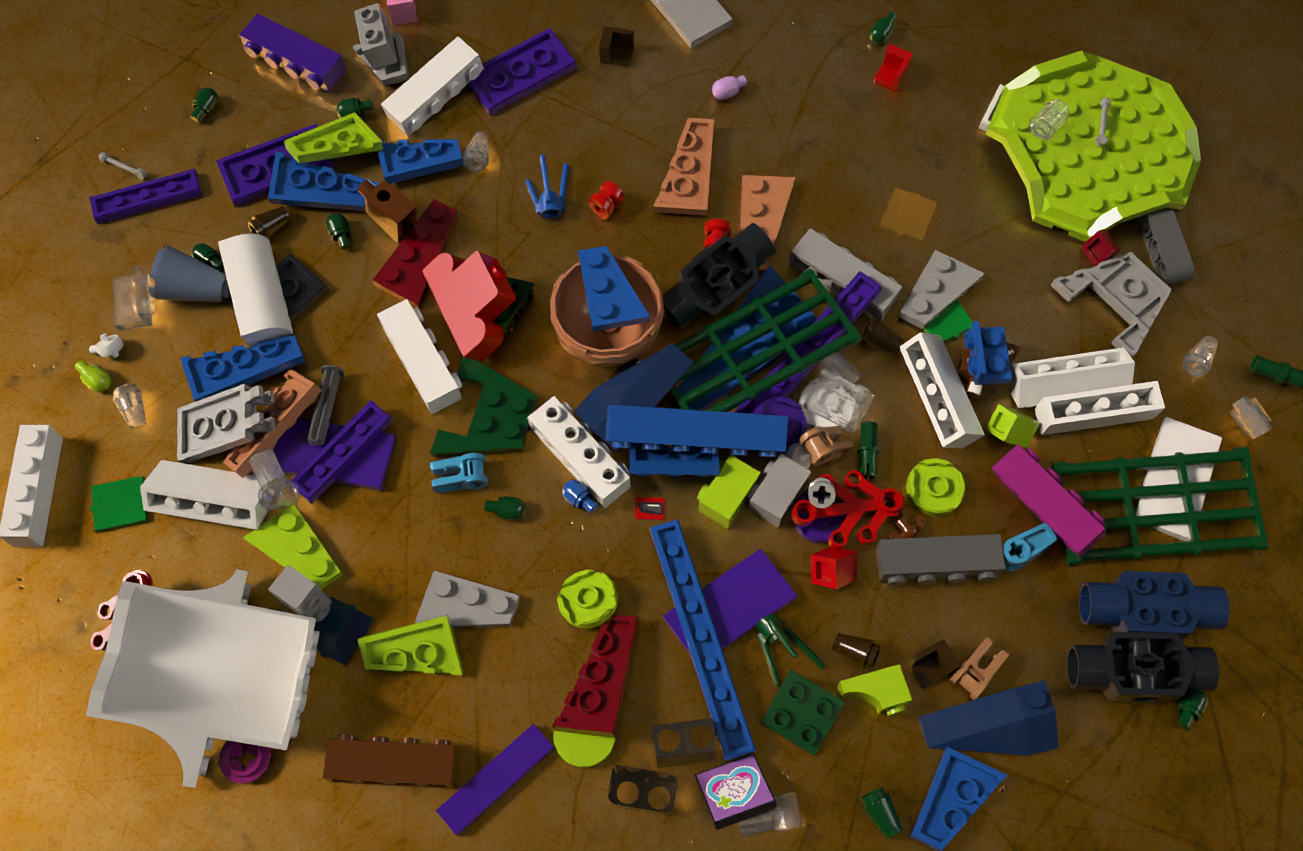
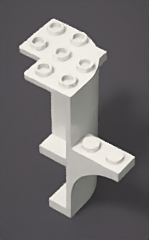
(204, 669)

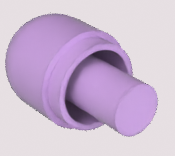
(728, 87)

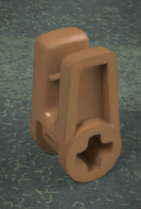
(822, 446)
(972, 676)

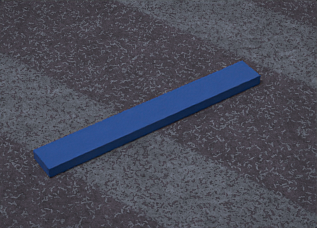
(702, 641)

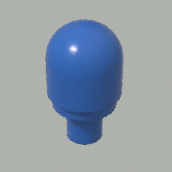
(579, 496)

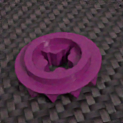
(235, 770)

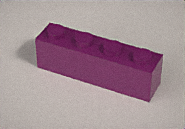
(1049, 500)

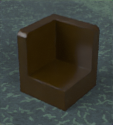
(617, 46)
(933, 664)

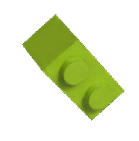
(728, 491)

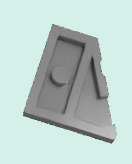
(392, 73)

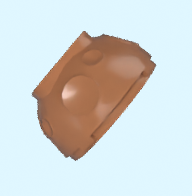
(610, 346)

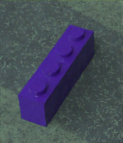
(292, 53)

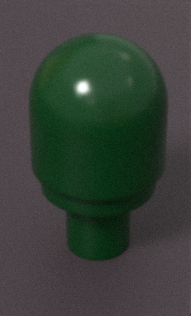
(882, 29)
(204, 103)
(353, 105)
(339, 230)
(207, 255)
(506, 508)
(1191, 708)

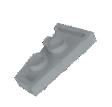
(937, 288)

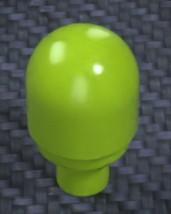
(93, 376)

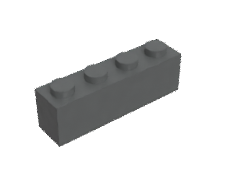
(940, 559)

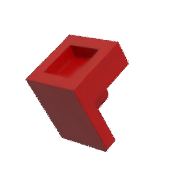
(894, 68)
(834, 567)

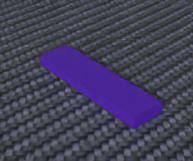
(145, 196)
(341, 451)
(495, 780)

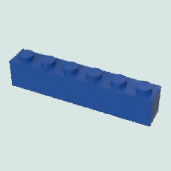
(696, 428)

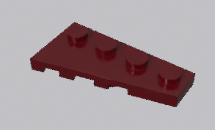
(403, 270)
(599, 692)

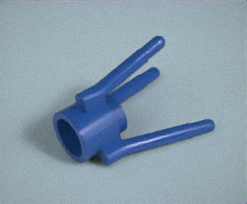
(549, 205)

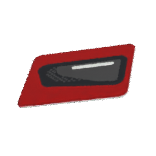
(649, 508)

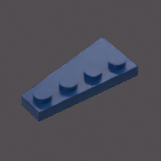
(313, 186)
(240, 366)

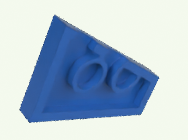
(411, 160)
(608, 292)
(672, 463)
(953, 797)

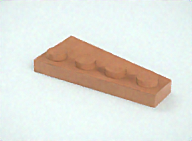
(765, 203)
(289, 403)

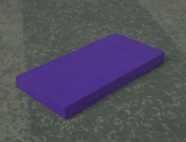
(521, 71)
(250, 171)
(365, 472)
(740, 599)

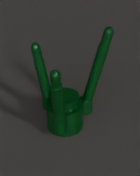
(776, 631)

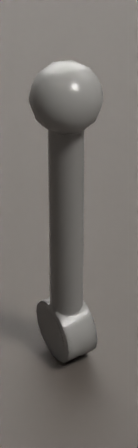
(1101, 138)
(140, 173)

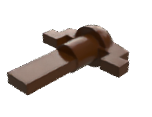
(904, 525)

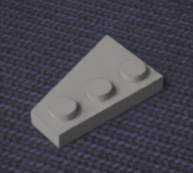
(467, 603)

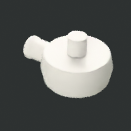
(107, 346)
(799, 455)

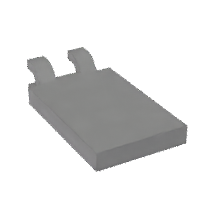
(694, 18)
(221, 422)

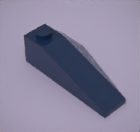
(637, 386)
(1007, 722)

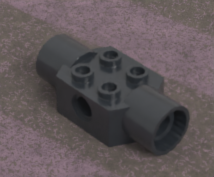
(717, 275)
(1142, 667)

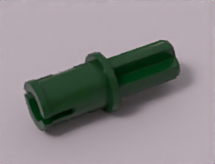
(869, 449)

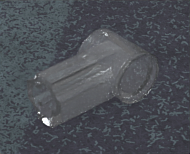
(275, 489)
(783, 818)

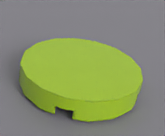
(935, 487)
(587, 599)
(583, 749)

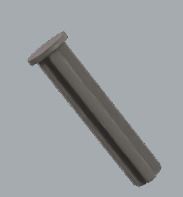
(324, 404)

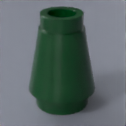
(881, 811)

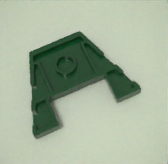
(499, 418)

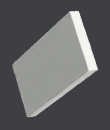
(1174, 438)

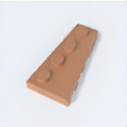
(688, 177)

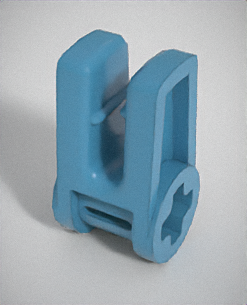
(470, 473)
(1027, 546)

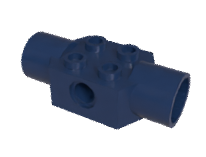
(1153, 604)

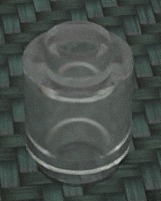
(1049, 119)
(1251, 417)

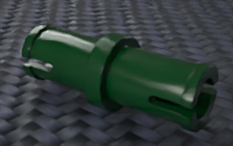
(1279, 372)

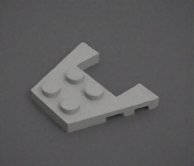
(1126, 287)

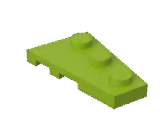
(333, 140)
(293, 543)
(419, 646)

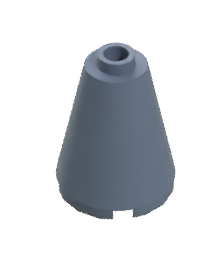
(185, 278)

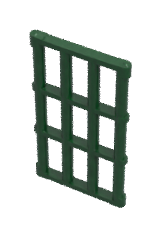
(770, 325)
(1185, 489)

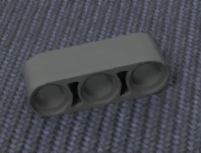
(1166, 246)

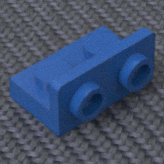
(988, 355)

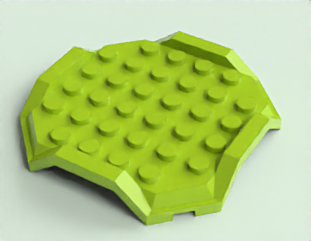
(1087, 187)

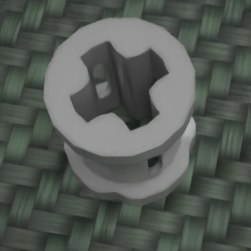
(828, 498)

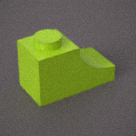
(882, 689)

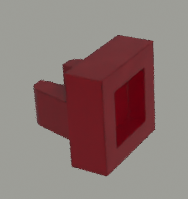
(1100, 247)

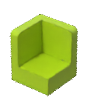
(1012, 426)

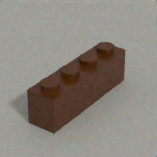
(391, 762)

